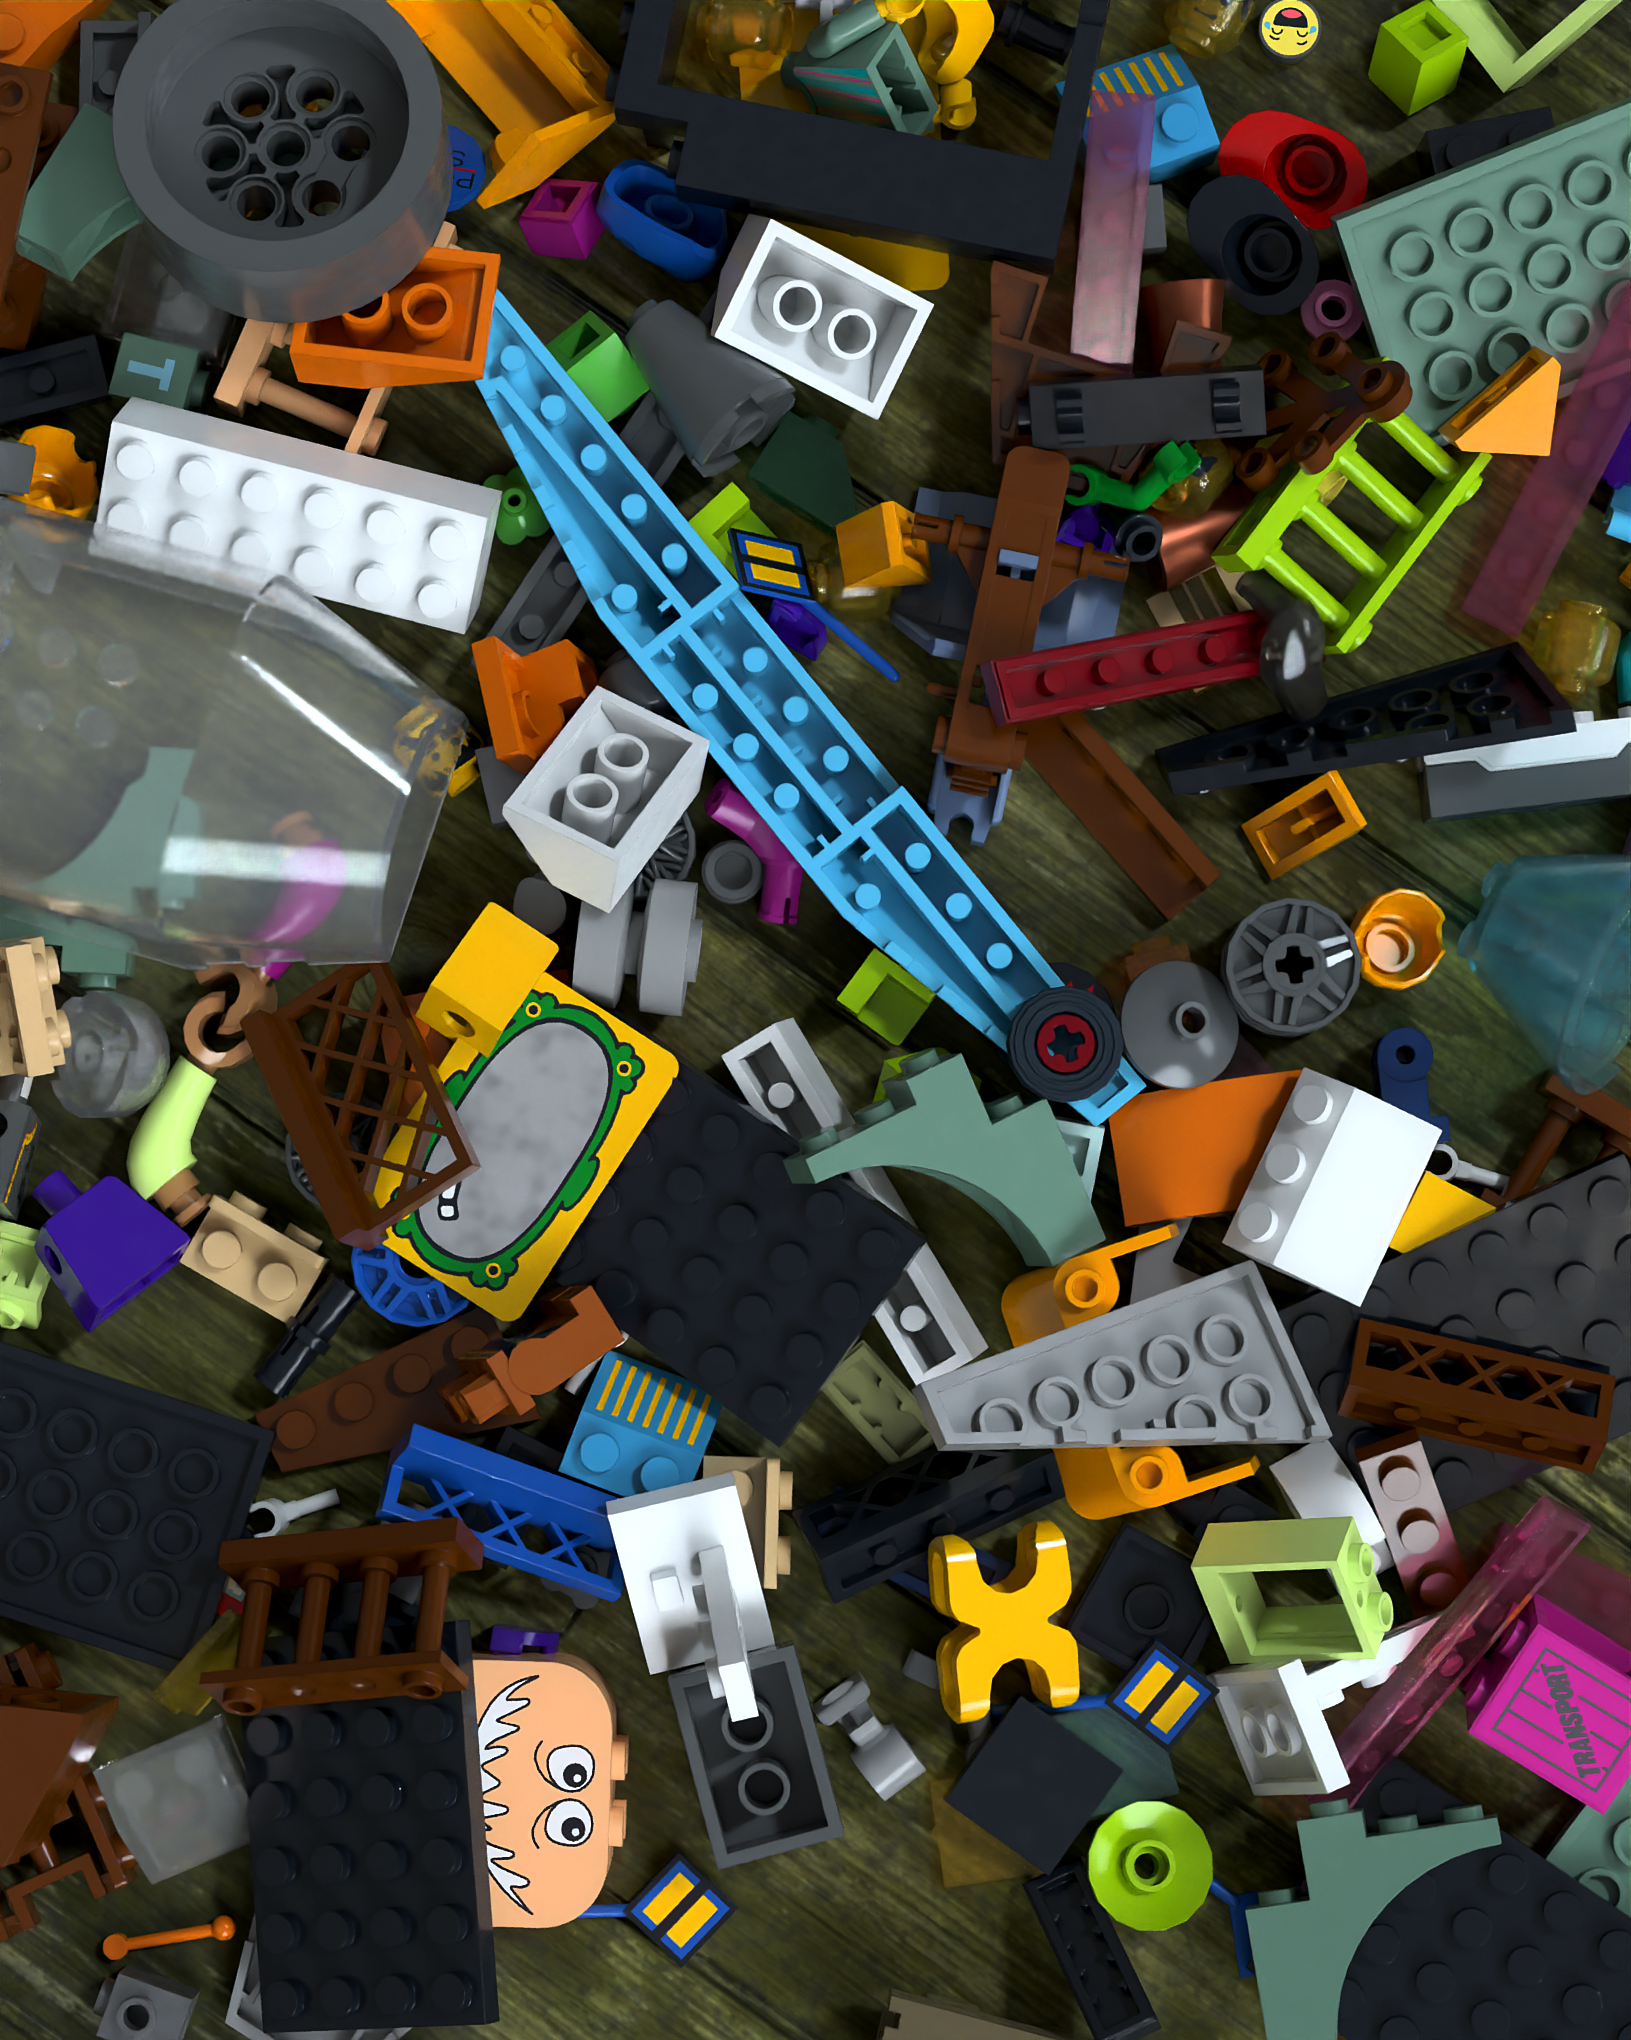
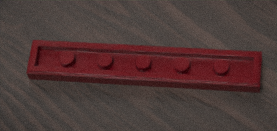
(1123, 668)

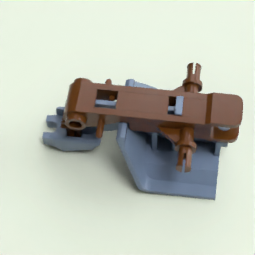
(997, 595)

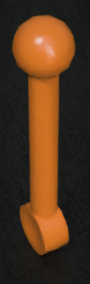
(118, 1944)

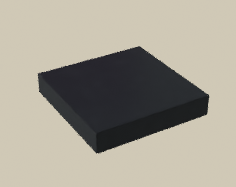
(1141, 1596)
(1033, 1784)

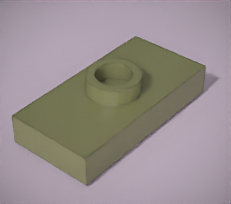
(879, 1404)

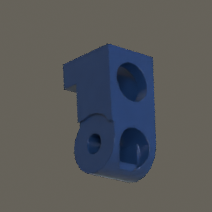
(1400, 1075)

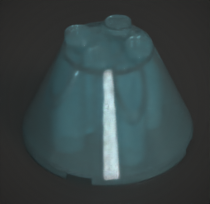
(1559, 958)

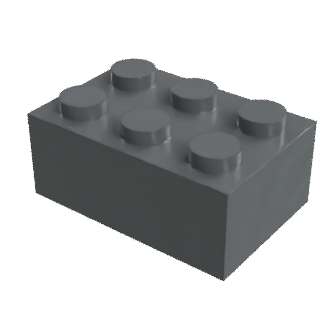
(760, 1776)

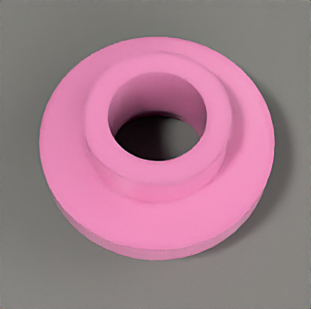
(1313, 318)

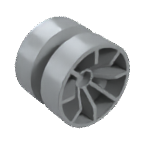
(653, 944)

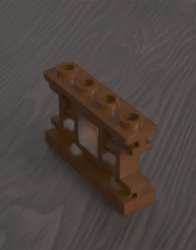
(43, 1672)

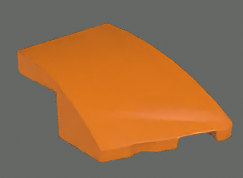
(531, 696)
(1195, 1146)

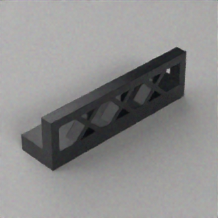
(897, 1538)

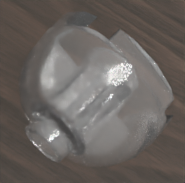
(114, 1056)

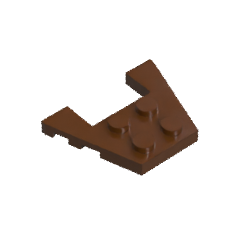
(1015, 360)

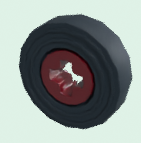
(1051, 1075)

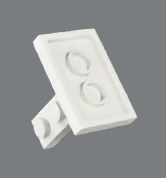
(694, 1583)
(1278, 1716)

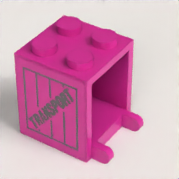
(1556, 1702)

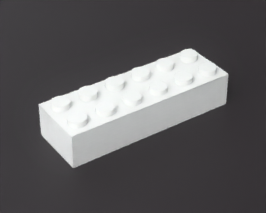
(302, 510)

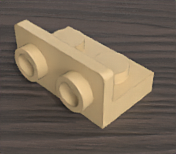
(256, 1258)
(762, 1494)

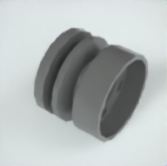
(1266, 997)

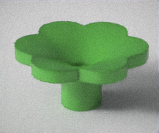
(519, 521)

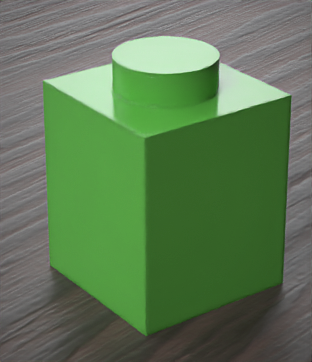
(599, 366)

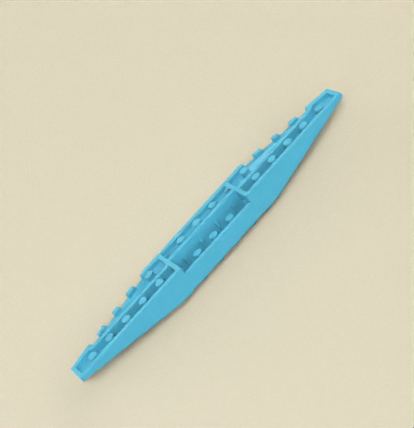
(760, 707)

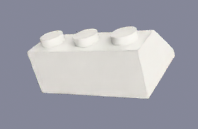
(816, 315)
(606, 796)
(1332, 1186)

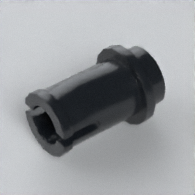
(1036, 32)
(1132, 531)

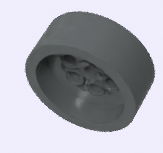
(182, 114)

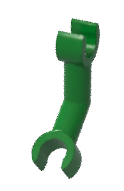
(1169, 467)

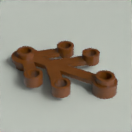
(1374, 392)

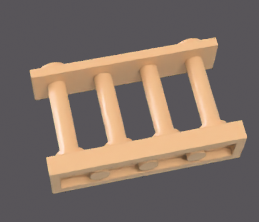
(249, 382)

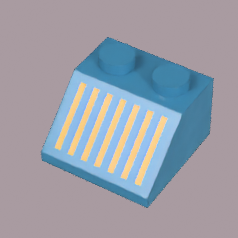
(1182, 124)
(639, 1429)

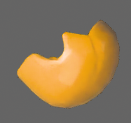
(59, 475)
(1399, 938)

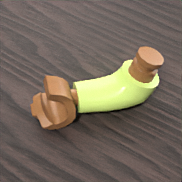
(161, 1145)

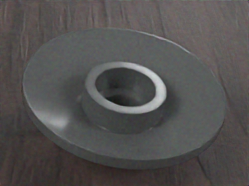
(1154, 1029)

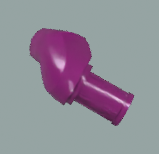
(781, 872)

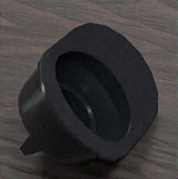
(1253, 244)

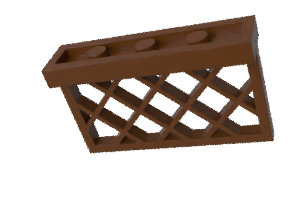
(323, 1135)

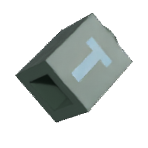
(159, 374)

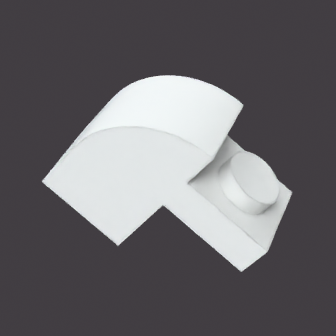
(1322, 1487)

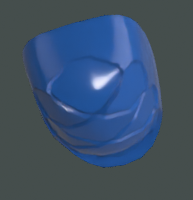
(652, 222)

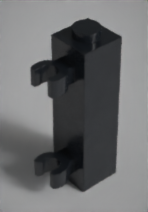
(1144, 407)

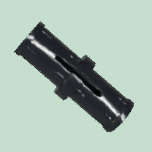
(308, 1335)

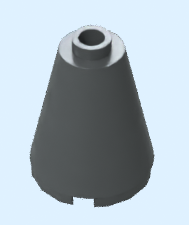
(704, 386)

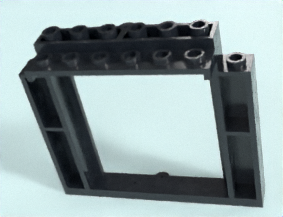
(850, 172)

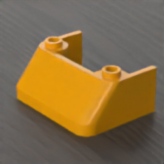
(526, 75)
(1104, 1479)

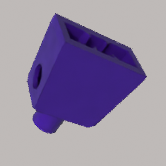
(103, 1244)

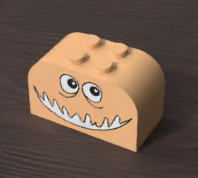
(547, 1784)

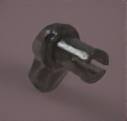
(1291, 646)

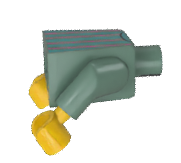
(867, 75)

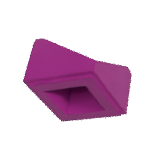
(563, 219)

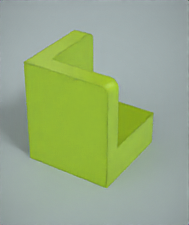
(1418, 57)
(727, 510)
(885, 998)

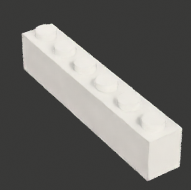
(794, 1092)

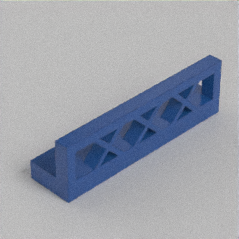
(503, 1490)

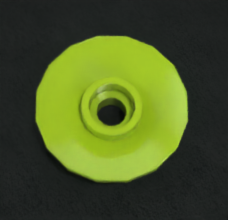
(1180, 1866)

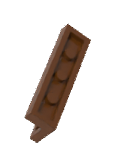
(1118, 811)
(1472, 1416)

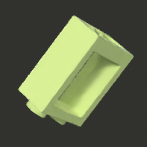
(1503, 52)
(1307, 1632)

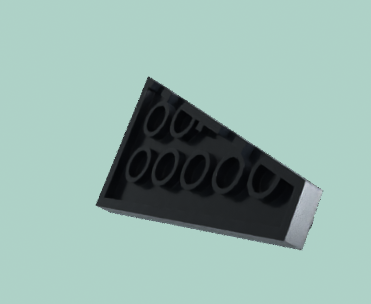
(1432, 711)

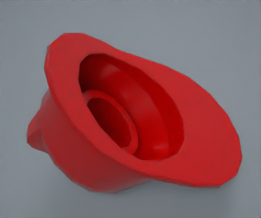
(1300, 160)

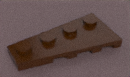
(381, 1398)

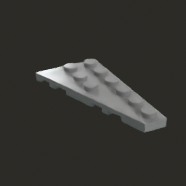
(1161, 1372)

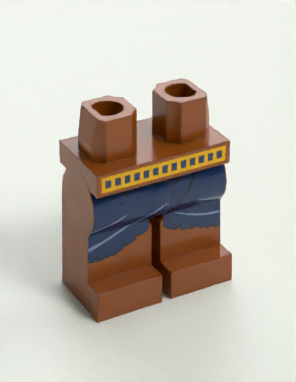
(534, 1361)

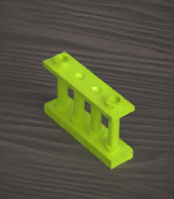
(1293, 496)

